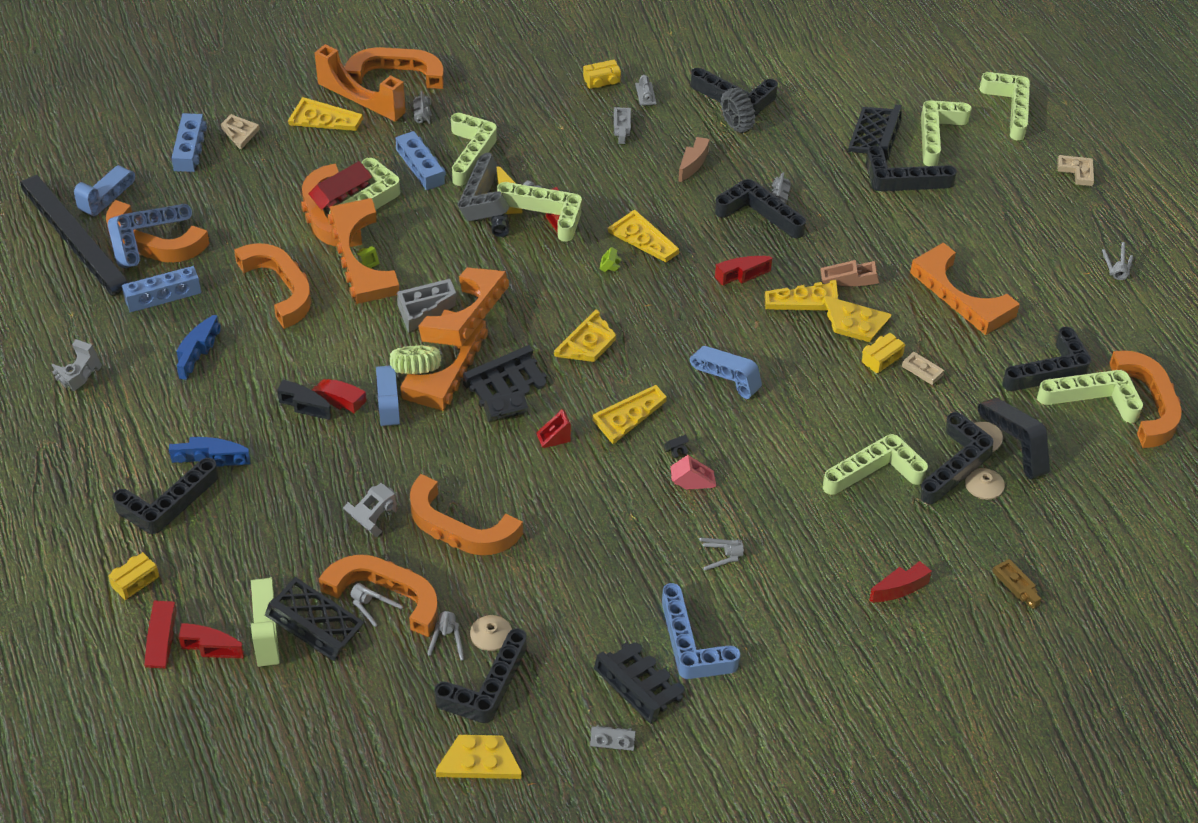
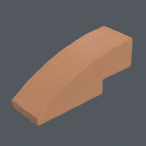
(693, 158)
(851, 274)

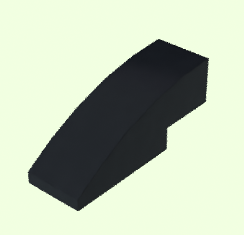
(304, 400)

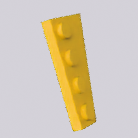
(321, 115)
(643, 235)
(801, 298)
(628, 413)

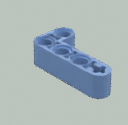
(96, 198)
(729, 366)
(387, 396)

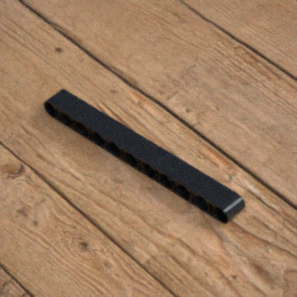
(73, 234)

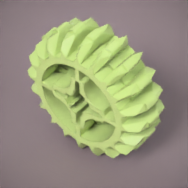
(415, 359)

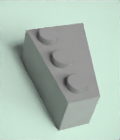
(425, 301)

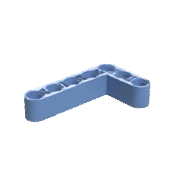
(142, 219)
(698, 659)

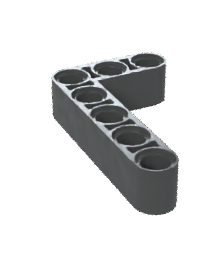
(476, 200)

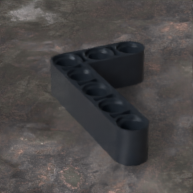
(715, 86)
(906, 178)
(765, 203)
(1072, 362)
(1024, 428)
(976, 450)
(171, 503)
(513, 647)

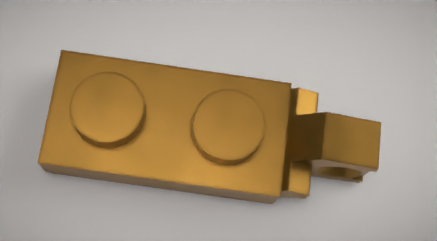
(1017, 583)

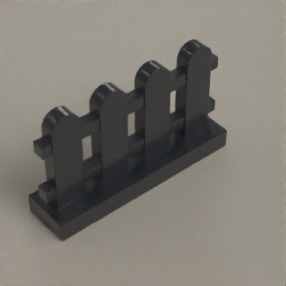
(500, 368)
(636, 692)

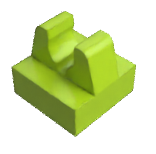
(368, 257)
(610, 260)

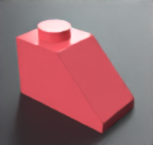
(692, 474)

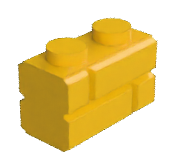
(602, 74)
(883, 352)
(133, 575)

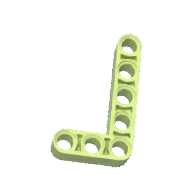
(1014, 87)
(939, 113)
(482, 136)
(383, 188)
(547, 201)
(1091, 386)
(886, 450)
(263, 629)

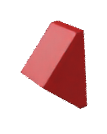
(555, 431)

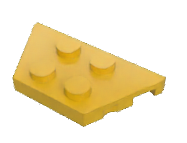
(854, 319)
(587, 340)
(479, 758)

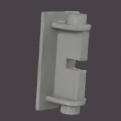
(645, 91)
(422, 108)
(781, 188)
(612, 738)

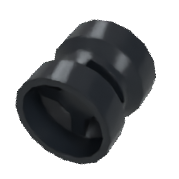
(500, 225)

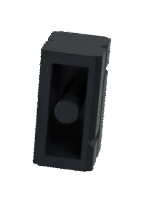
(505, 406)

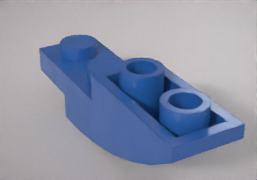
(195, 344)
(220, 450)

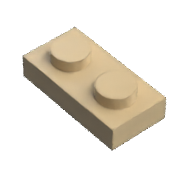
(923, 368)

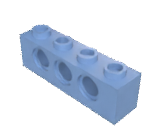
(188, 142)
(420, 160)
(161, 289)

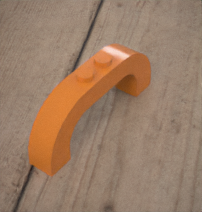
(398, 59)
(316, 216)
(160, 249)
(270, 256)
(1137, 365)
(455, 533)
(388, 575)

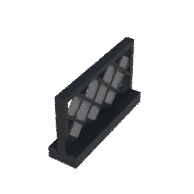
(888, 132)
(305, 627)

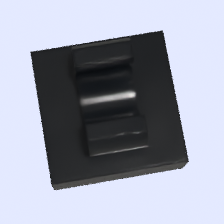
(677, 443)

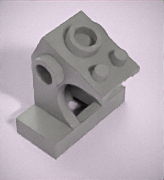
(82, 368)
(368, 517)

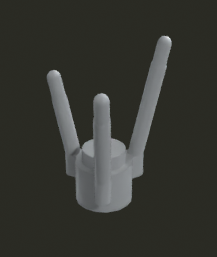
(1120, 269)
(733, 548)
(363, 595)
(447, 625)

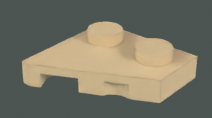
(239, 130)

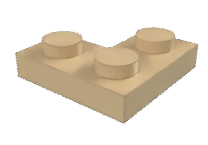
(1080, 166)

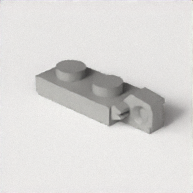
(622, 123)

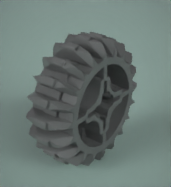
(737, 110)

